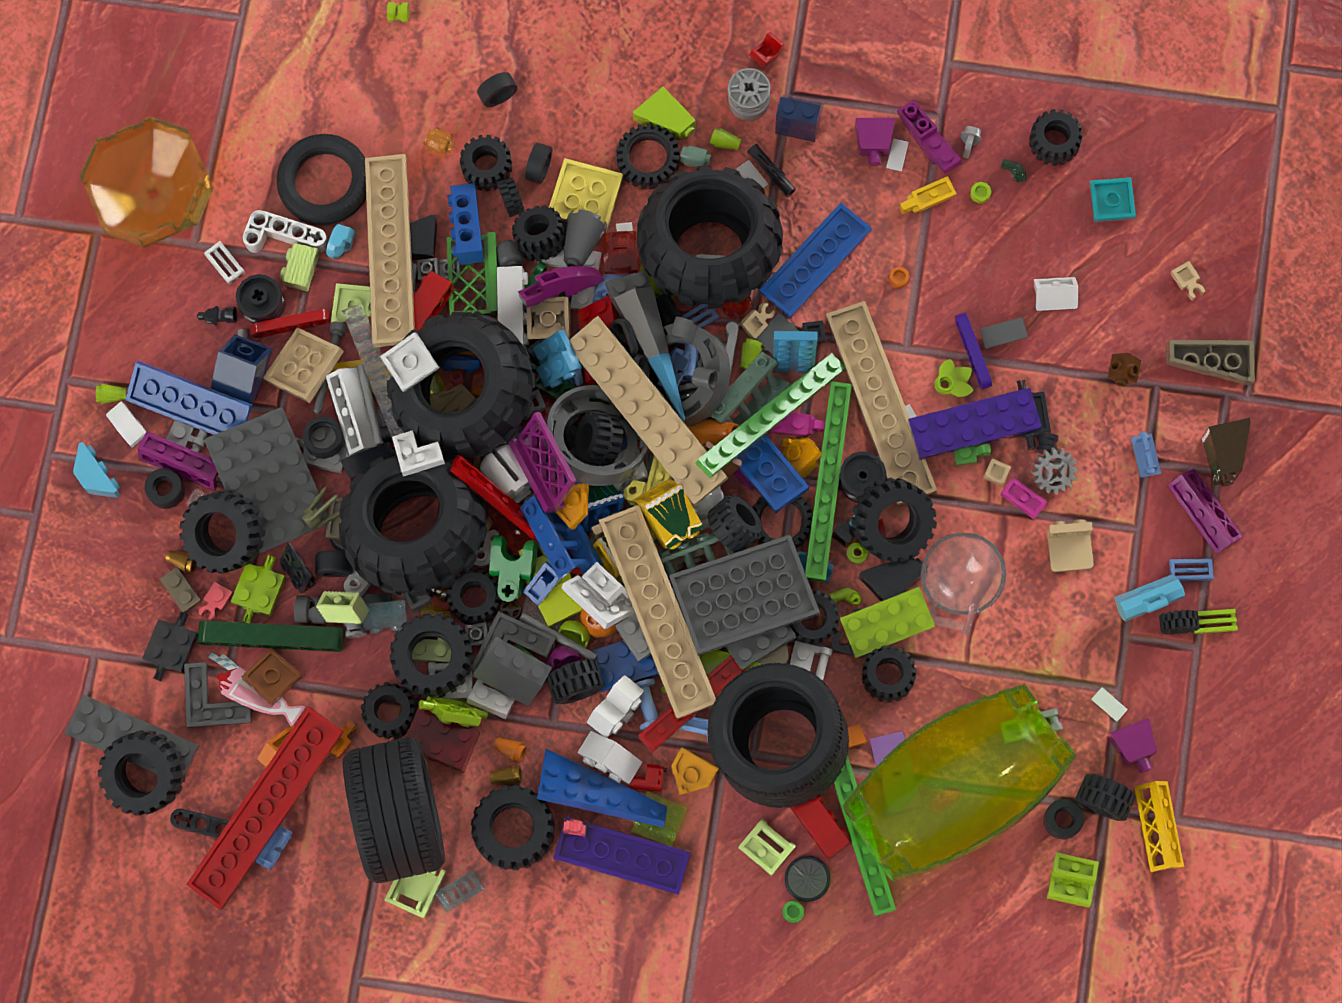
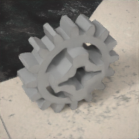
(1060, 464)

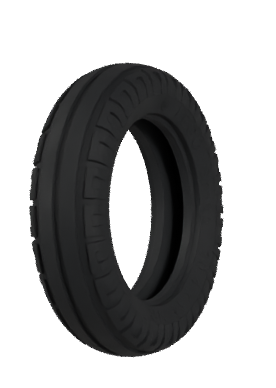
(306, 149)

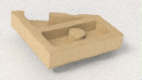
(453, 400)

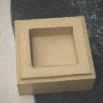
(997, 472)

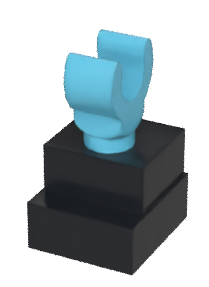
(844, 533)

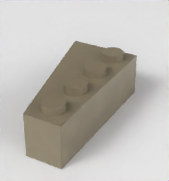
(1217, 358)

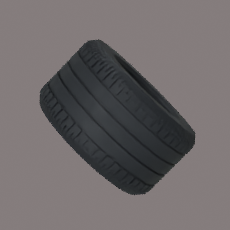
(757, 694)
(393, 810)

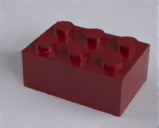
(443, 742)

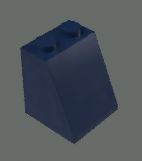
(798, 118)
(241, 368)

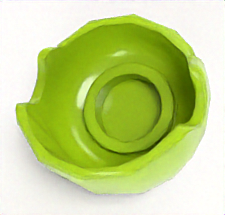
(576, 632)

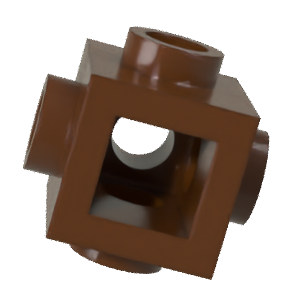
(1124, 369)

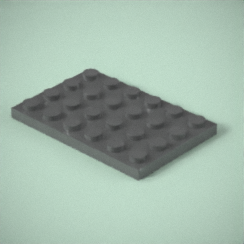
(270, 470)
(744, 595)

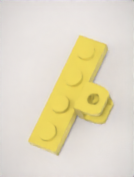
(657, 475)

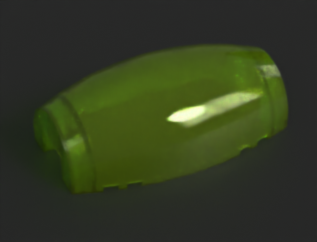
(958, 783)

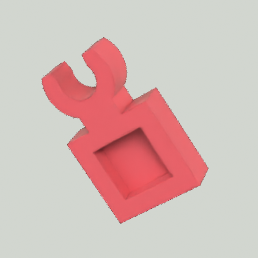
(217, 599)
(575, 827)

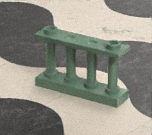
(748, 383)

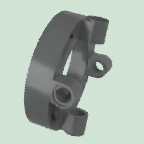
(710, 379)
(567, 411)

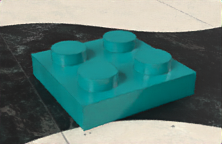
(1112, 199)

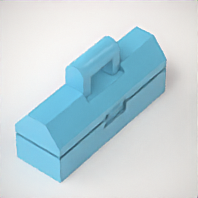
(1149, 597)

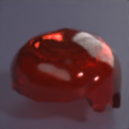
(738, 310)

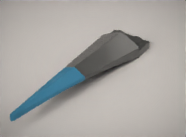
(637, 303)

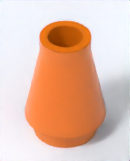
(512, 749)

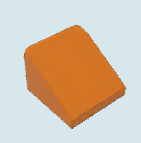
(856, 736)

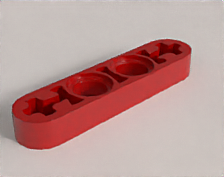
(289, 323)

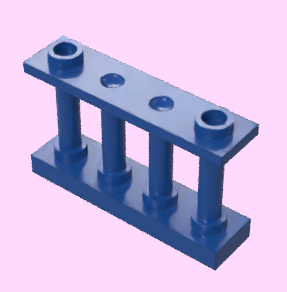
(555, 549)

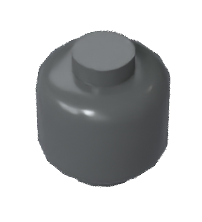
(509, 254)

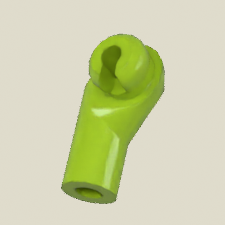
(846, 594)

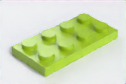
(887, 622)

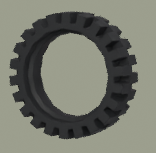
(806, 513)

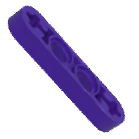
(973, 351)

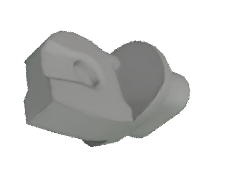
(970, 137)

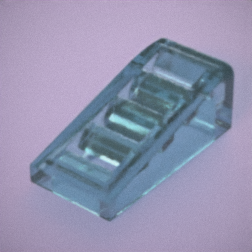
(448, 889)

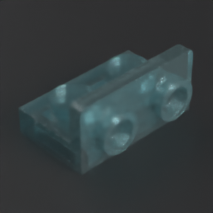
(385, 615)

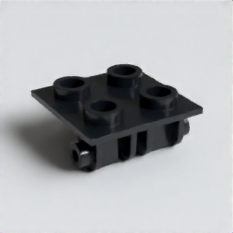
(292, 564)

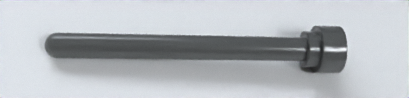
(337, 331)

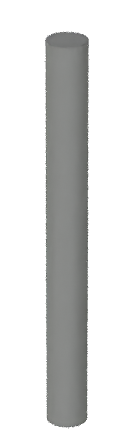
(370, 405)
(559, 637)

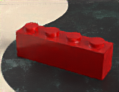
(430, 298)
(822, 826)

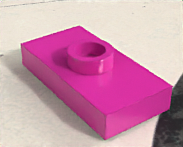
(1023, 498)

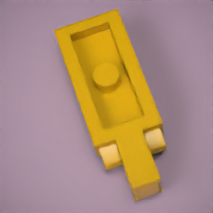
(928, 196)

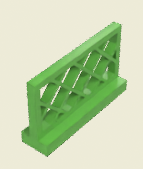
(490, 279)

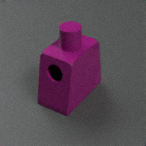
(874, 138)
(1135, 744)

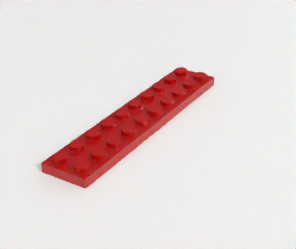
(265, 808)

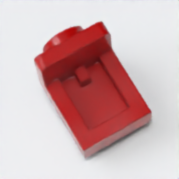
(767, 50)

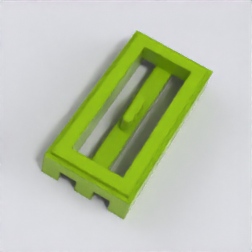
(1232, 620)

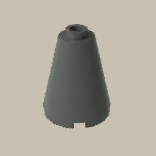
(582, 236)

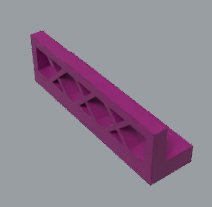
(179, 459)
(1203, 511)

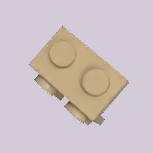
(1070, 546)

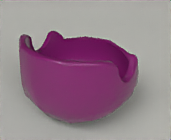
(562, 656)

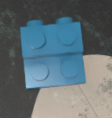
(556, 359)

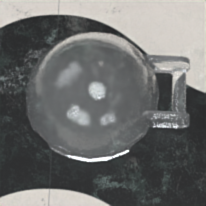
(962, 577)

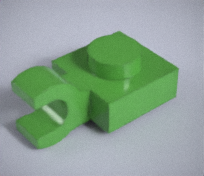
(968, 455)

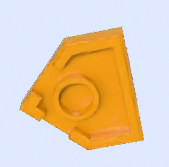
(801, 455)
(576, 506)
(692, 771)

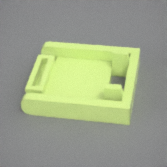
(419, 888)

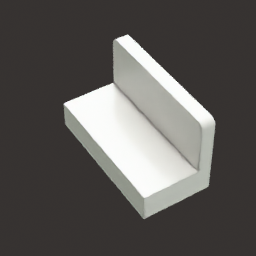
(1056, 293)
(604, 583)

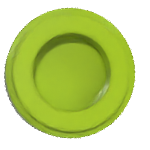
(980, 192)

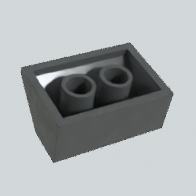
(511, 671)

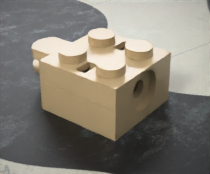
(548, 318)

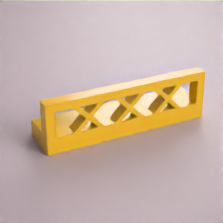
(1168, 842)

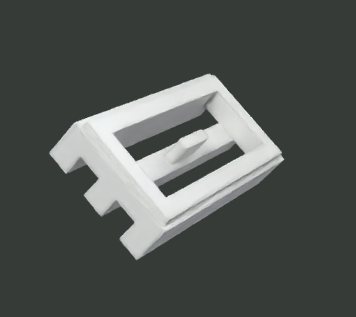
(234, 275)

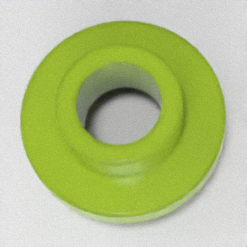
(857, 559)

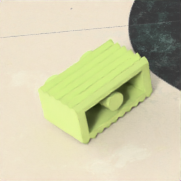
(300, 267)
(342, 607)

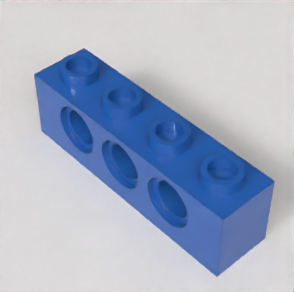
(466, 224)

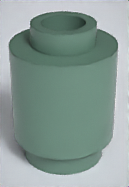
(695, 156)

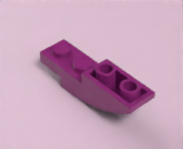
(928, 137)
(566, 280)

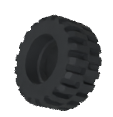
(197, 536)
(912, 537)
(418, 630)
(116, 781)
(499, 801)

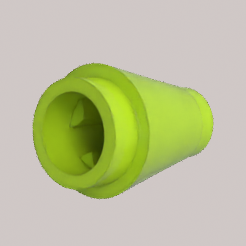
(724, 139)
(750, 351)
(109, 393)

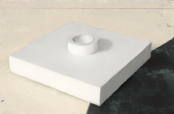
(409, 362)

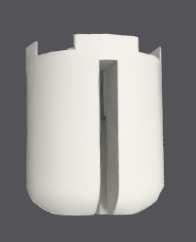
(506, 473)

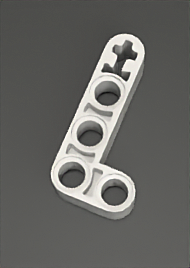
(286, 235)

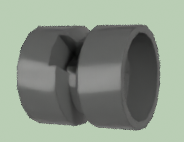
(306, 609)

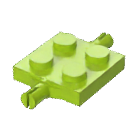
(258, 589)
(453, 711)

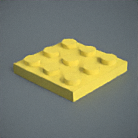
(586, 188)

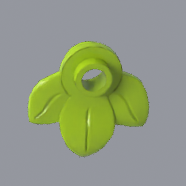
(956, 379)

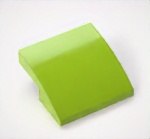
(1072, 880)

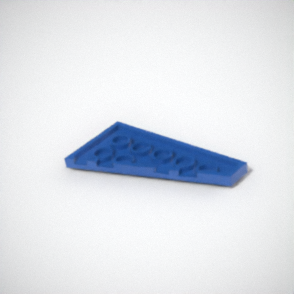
(582, 788)

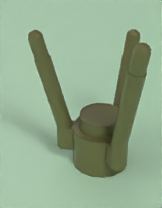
(314, 516)

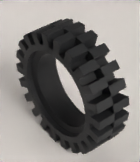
(641, 134)

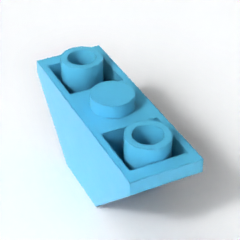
(93, 474)

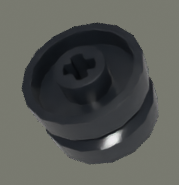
(260, 298)
(860, 465)

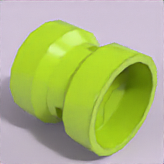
(398, 11)

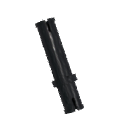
(786, 187)

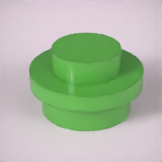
(793, 911)

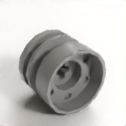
(749, 104)

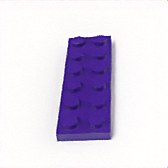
(974, 423)
(624, 857)

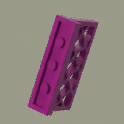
(535, 464)

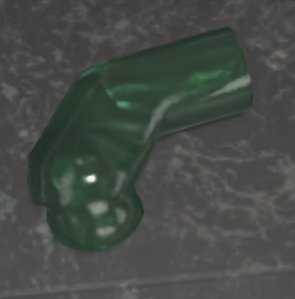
(1016, 170)

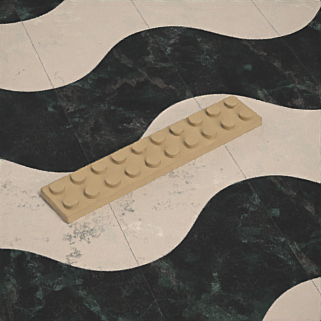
(389, 249)
(878, 395)
(644, 408)
(657, 612)

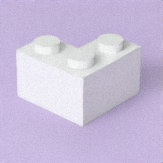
(617, 707)
(609, 757)

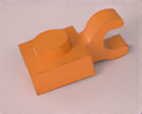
(343, 743)

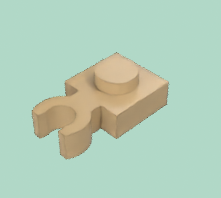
(1186, 278)
(755, 321)

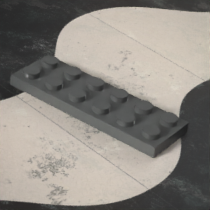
(102, 724)

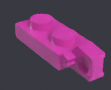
(798, 425)

